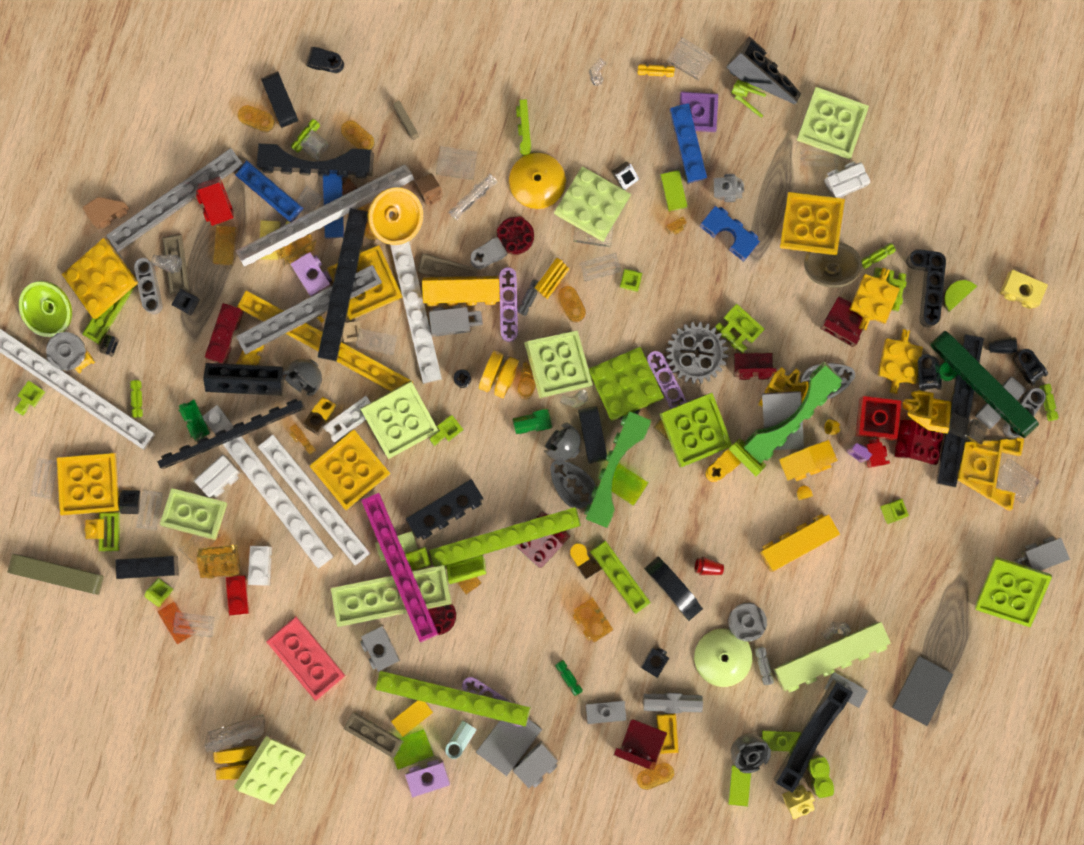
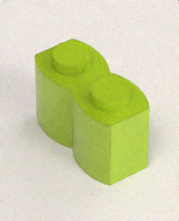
(820, 782)

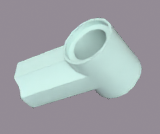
(461, 738)

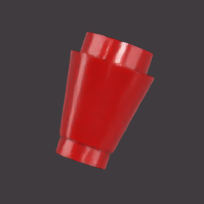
(708, 567)

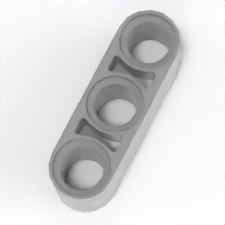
(143, 278)
(1029, 405)
(988, 415)

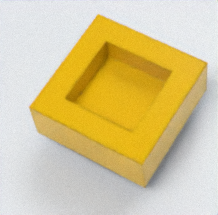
(94, 529)

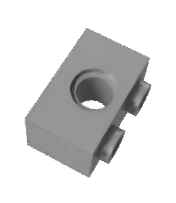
(379, 636)

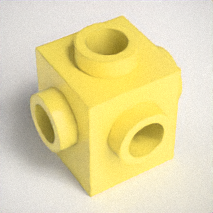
(799, 801)

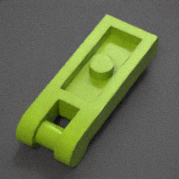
(523, 128)

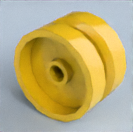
(498, 374)
(235, 761)

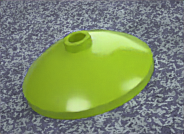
(37, 309)

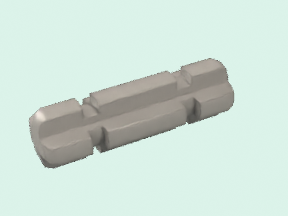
(764, 666)

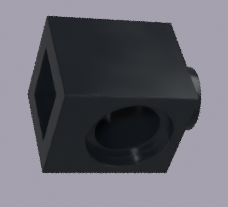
(646, 665)

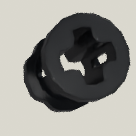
(466, 374)

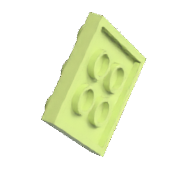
(832, 123)
(592, 204)
(558, 364)
(399, 419)
(269, 770)

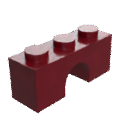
(225, 327)

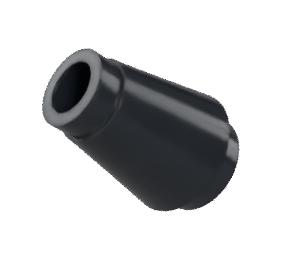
(1003, 346)

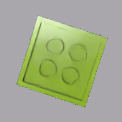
(625, 383)
(695, 429)
(1013, 591)

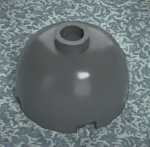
(304, 375)
(563, 444)
(750, 752)

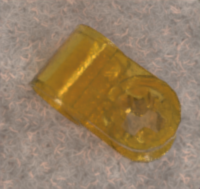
(526, 379)

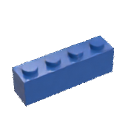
(688, 143)

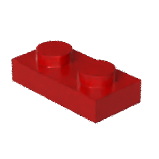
(237, 595)

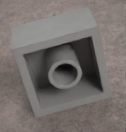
(535, 765)

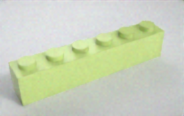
(831, 656)

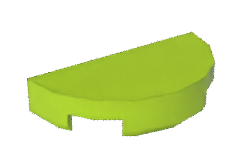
(957, 292)

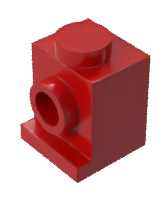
(878, 453)

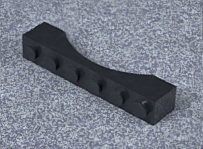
(354, 162)
(823, 716)

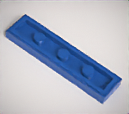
(269, 191)
(331, 191)

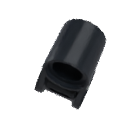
(321, 60)
(1030, 367)
(929, 374)

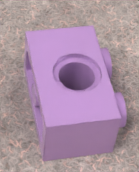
(304, 266)
(416, 783)

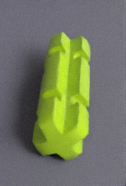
(312, 125)
(878, 255)
(136, 398)
(1049, 403)

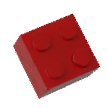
(215, 201)
(878, 418)

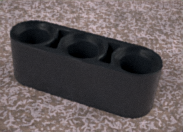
(279, 99)
(592, 434)

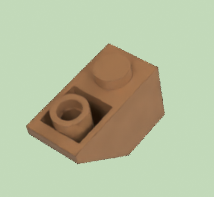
(429, 189)
(103, 211)

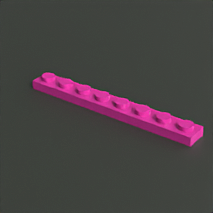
(399, 567)

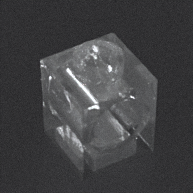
(314, 145)

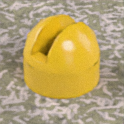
(832, 427)
(804, 492)

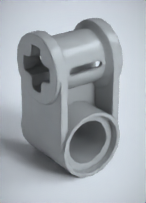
(491, 252)

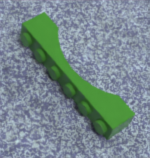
(633, 431)
(764, 441)

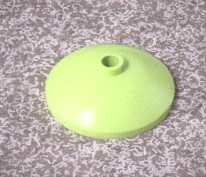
(709, 662)

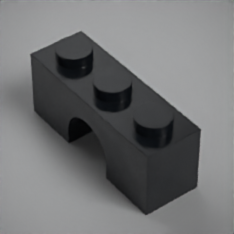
(147, 567)

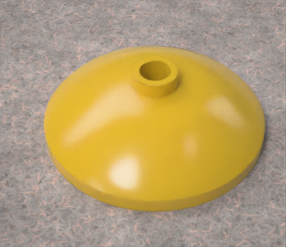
(537, 193)
(405, 220)

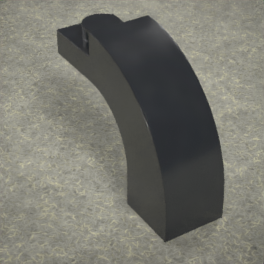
(673, 588)

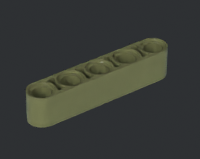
(55, 574)

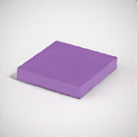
(703, 109)

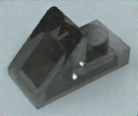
(967, 429)

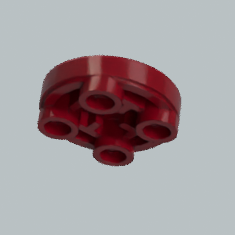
(516, 235)
(443, 618)

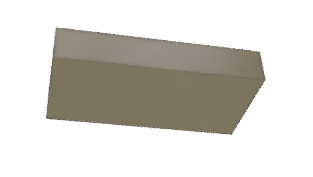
(405, 120)

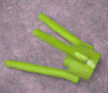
(742, 89)

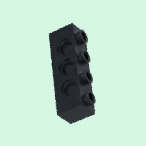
(243, 379)
(416, 520)

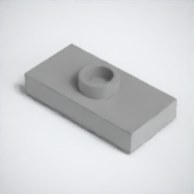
(858, 692)
(606, 712)

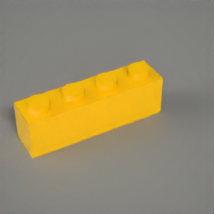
(461, 289)
(800, 542)

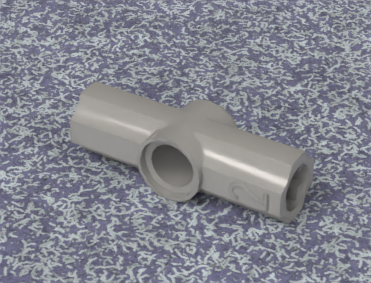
(673, 703)

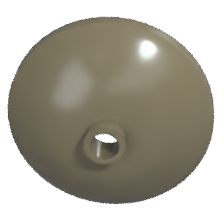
(834, 270)

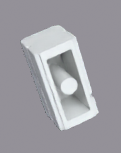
(847, 180)
(217, 477)
(259, 565)

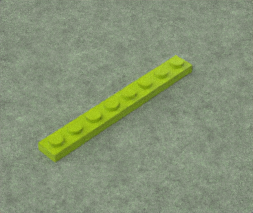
(505, 537)
(453, 698)

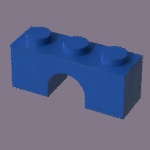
(719, 221)

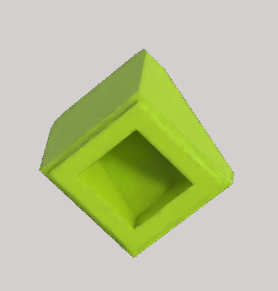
(894, 511)
(158, 592)

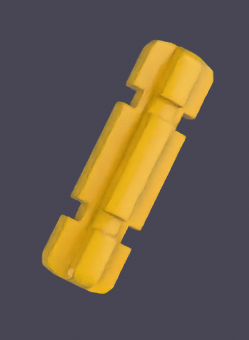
(656, 70)

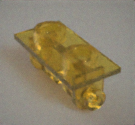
(291, 254)

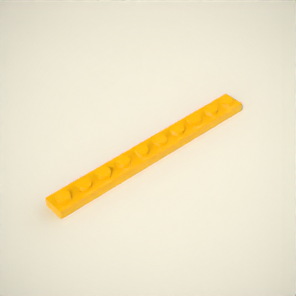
(312, 338)

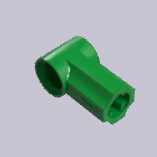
(537, 421)

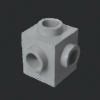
(728, 188)

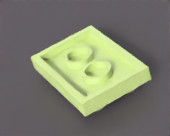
(193, 514)

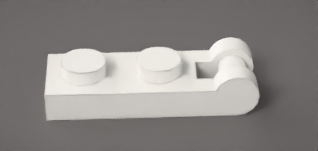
(347, 420)

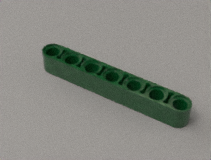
(984, 384)

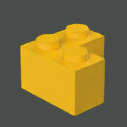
(809, 460)

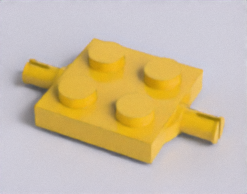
(874, 299)
(899, 361)

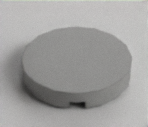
(65, 351)
(747, 622)

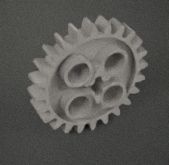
(695, 370)

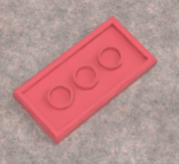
(305, 658)

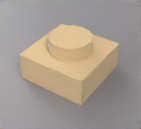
(351, 331)

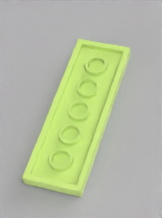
(382, 599)

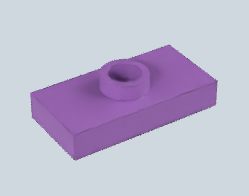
(859, 452)

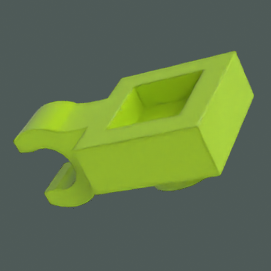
(30, 395)
(447, 429)

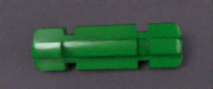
(568, 677)

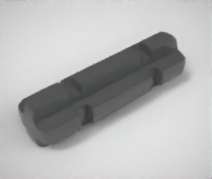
(528, 299)

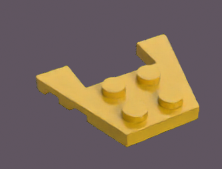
(981, 467)

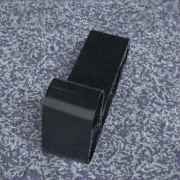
(929, 288)

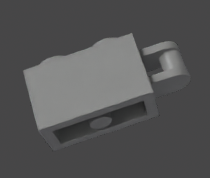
(453, 320)
(1044, 555)

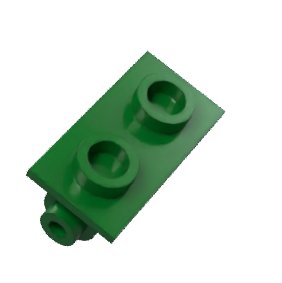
(195, 421)

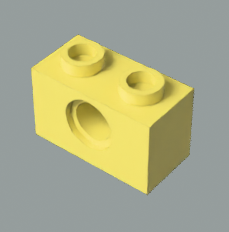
(1035, 289)

